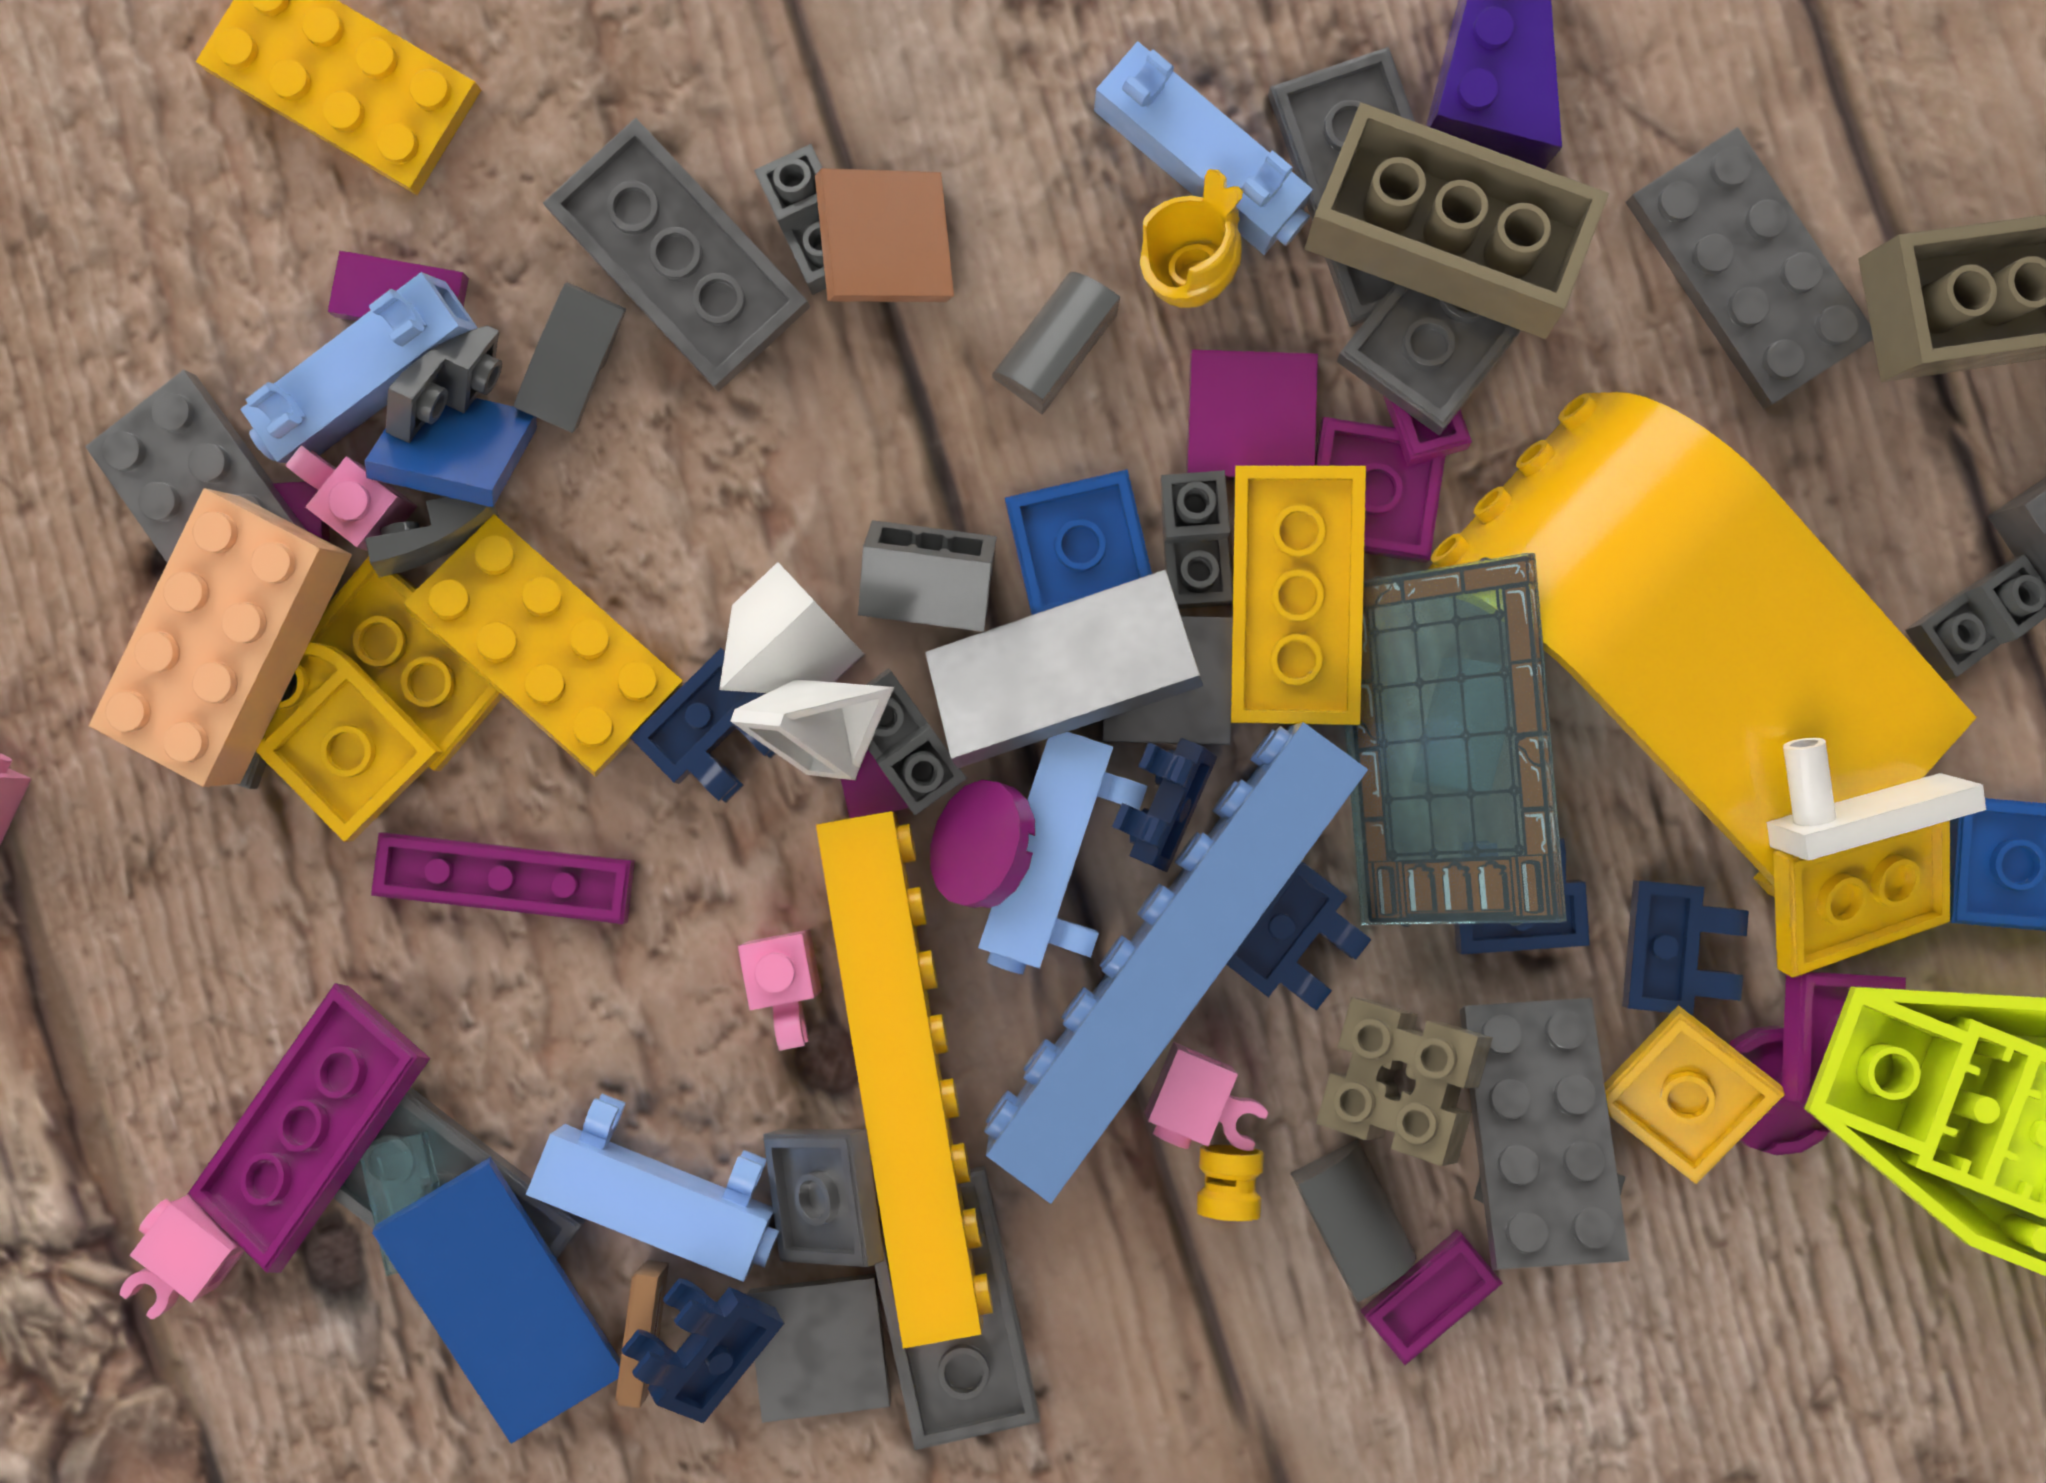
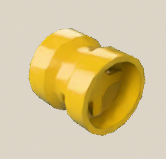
(1229, 1183)

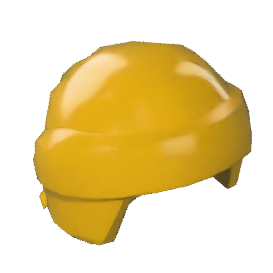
(1193, 244)

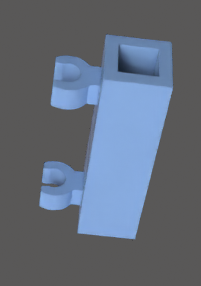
(1191, 135)
(353, 371)
(1062, 803)
(654, 1200)

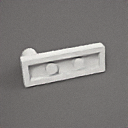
(1828, 827)

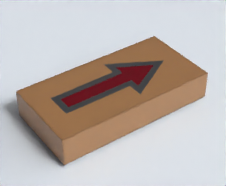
(643, 1313)

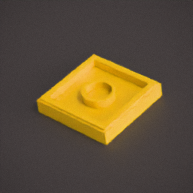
(1689, 1094)

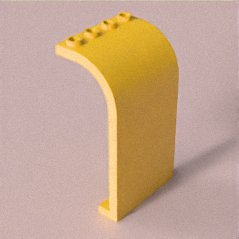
(1708, 616)

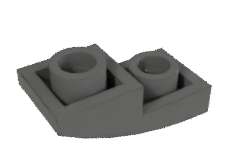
(793, 198)
(569, 357)
(443, 376)
(1197, 538)
(409, 546)
(1981, 618)
(911, 750)

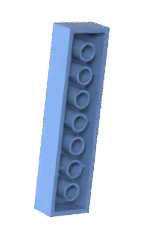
(1171, 959)

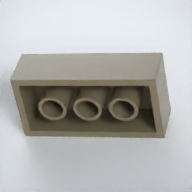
(1455, 221)
(1958, 298)

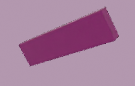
(502, 878)

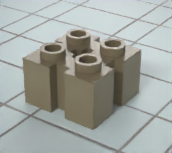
(1368, 1100)

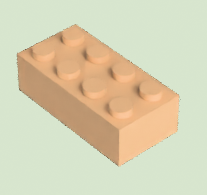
(220, 639)

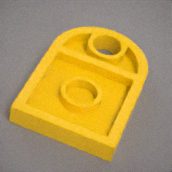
(344, 742)

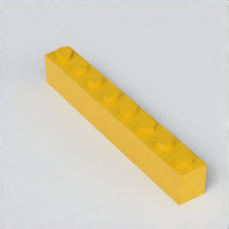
(902, 1080)

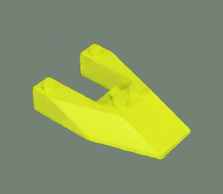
(1969, 1114)

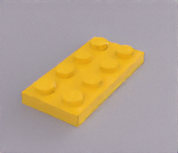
(343, 82)
(1298, 594)
(543, 644)

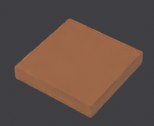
(884, 236)

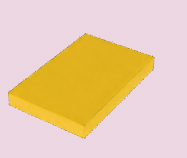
(406, 659)
(1860, 898)

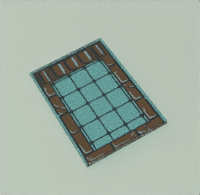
(1456, 750)

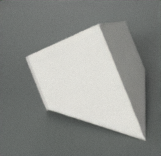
(782, 637)
(817, 724)

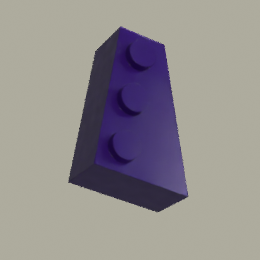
(1501, 80)

